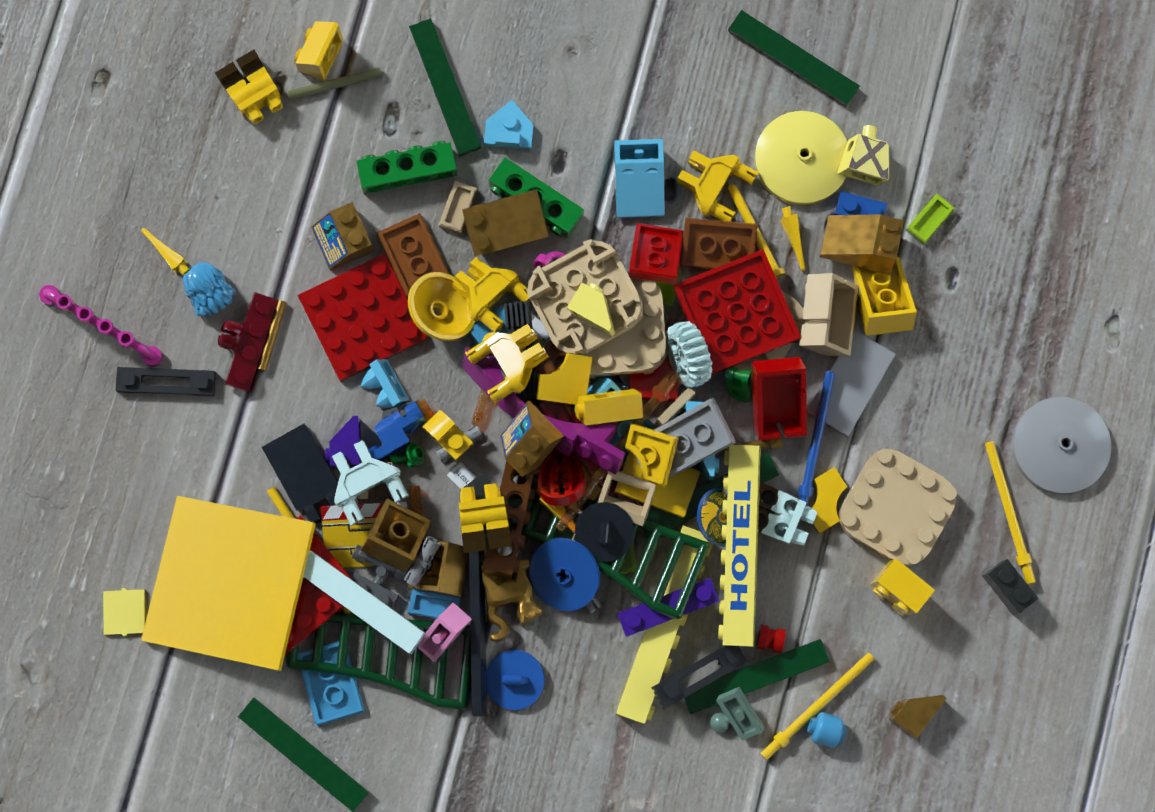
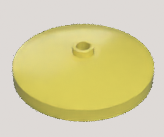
(795, 177)

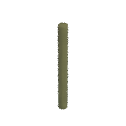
(335, 83)

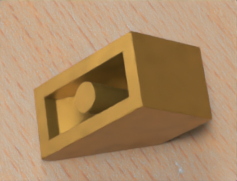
(915, 713)

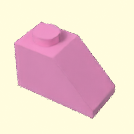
(443, 632)

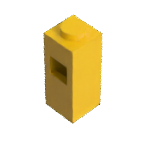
(609, 407)

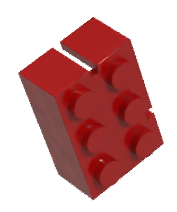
(779, 398)

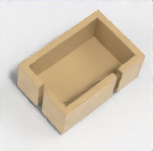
(828, 315)

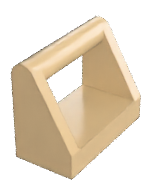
(637, 513)

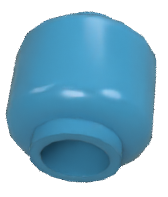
(827, 730)

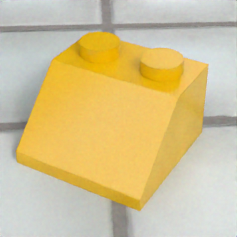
(319, 49)

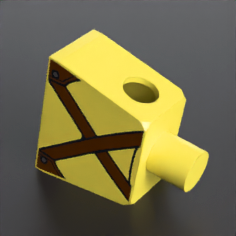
(866, 158)

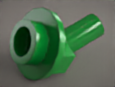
(413, 456)

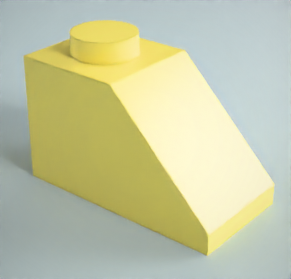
(592, 308)

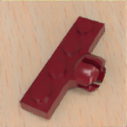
(247, 341)

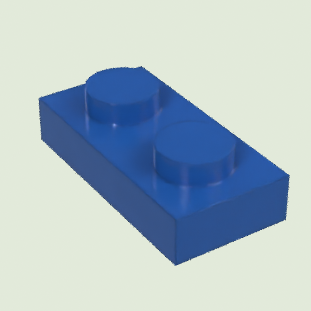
(857, 205)

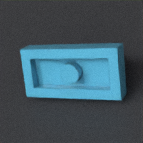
(383, 375)

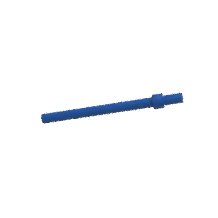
(806, 489)

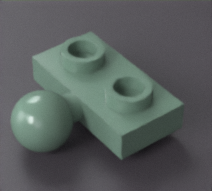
(738, 713)

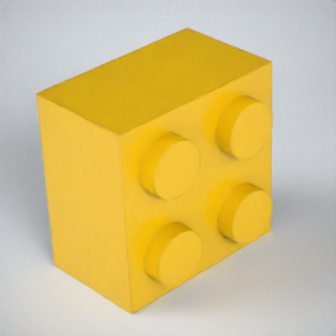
(901, 588)

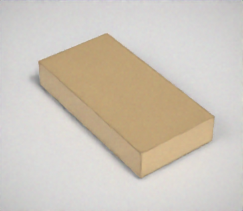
(460, 197)
(675, 408)

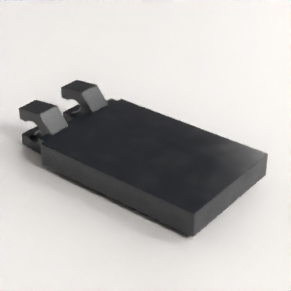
(302, 470)

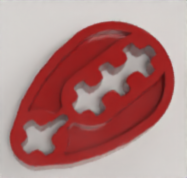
(549, 478)

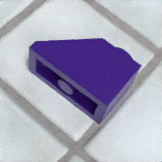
(344, 442)

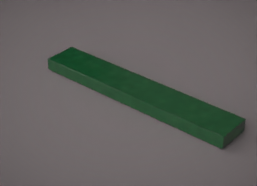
(793, 58)
(445, 87)
(767, 472)
(760, 674)
(303, 754)

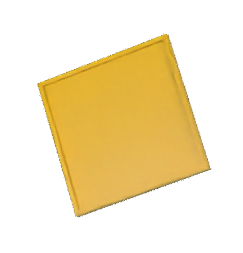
(229, 582)

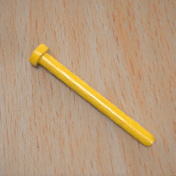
(748, 218)

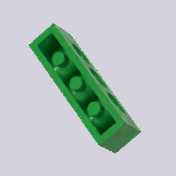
(509, 172)
(419, 173)

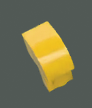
(447, 434)

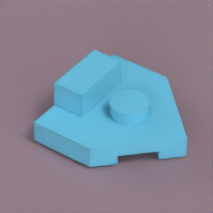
(509, 128)

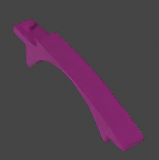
(587, 440)

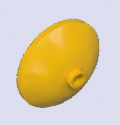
(435, 293)

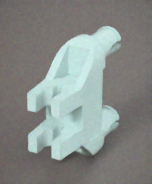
(363, 478)

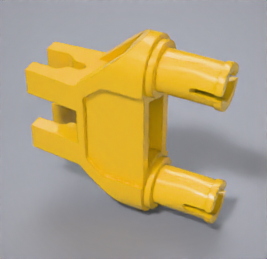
(714, 176)
(486, 290)
(509, 354)

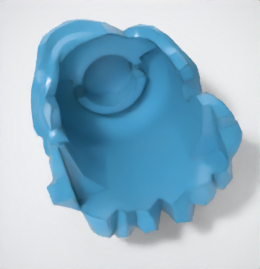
(207, 289)

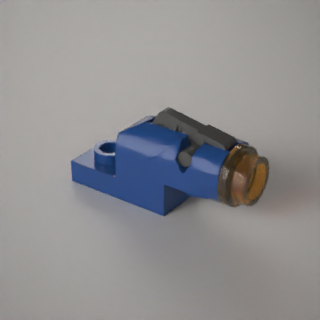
(395, 426)

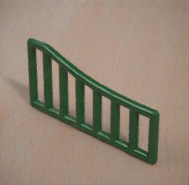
(633, 586)
(389, 679)

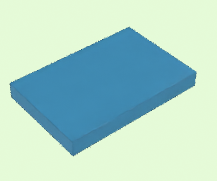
(328, 693)

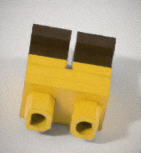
(252, 96)
(483, 512)

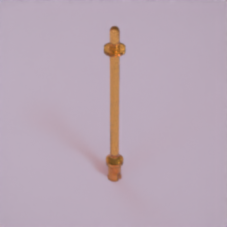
(659, 394)

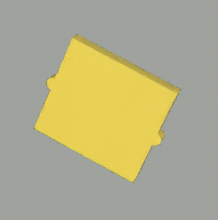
(124, 612)

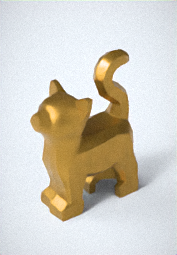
(508, 592)

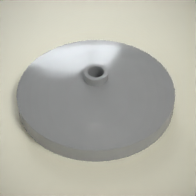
(1044, 458)

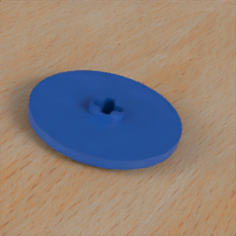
(577, 562)

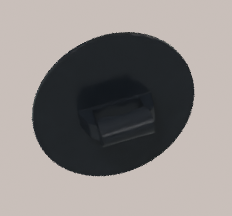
(605, 531)

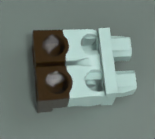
(788, 513)

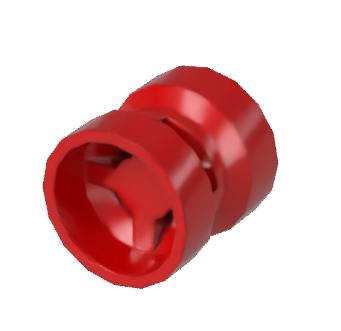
(765, 639)

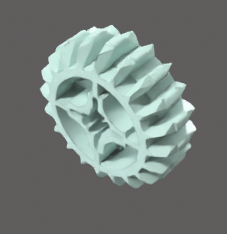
(688, 354)

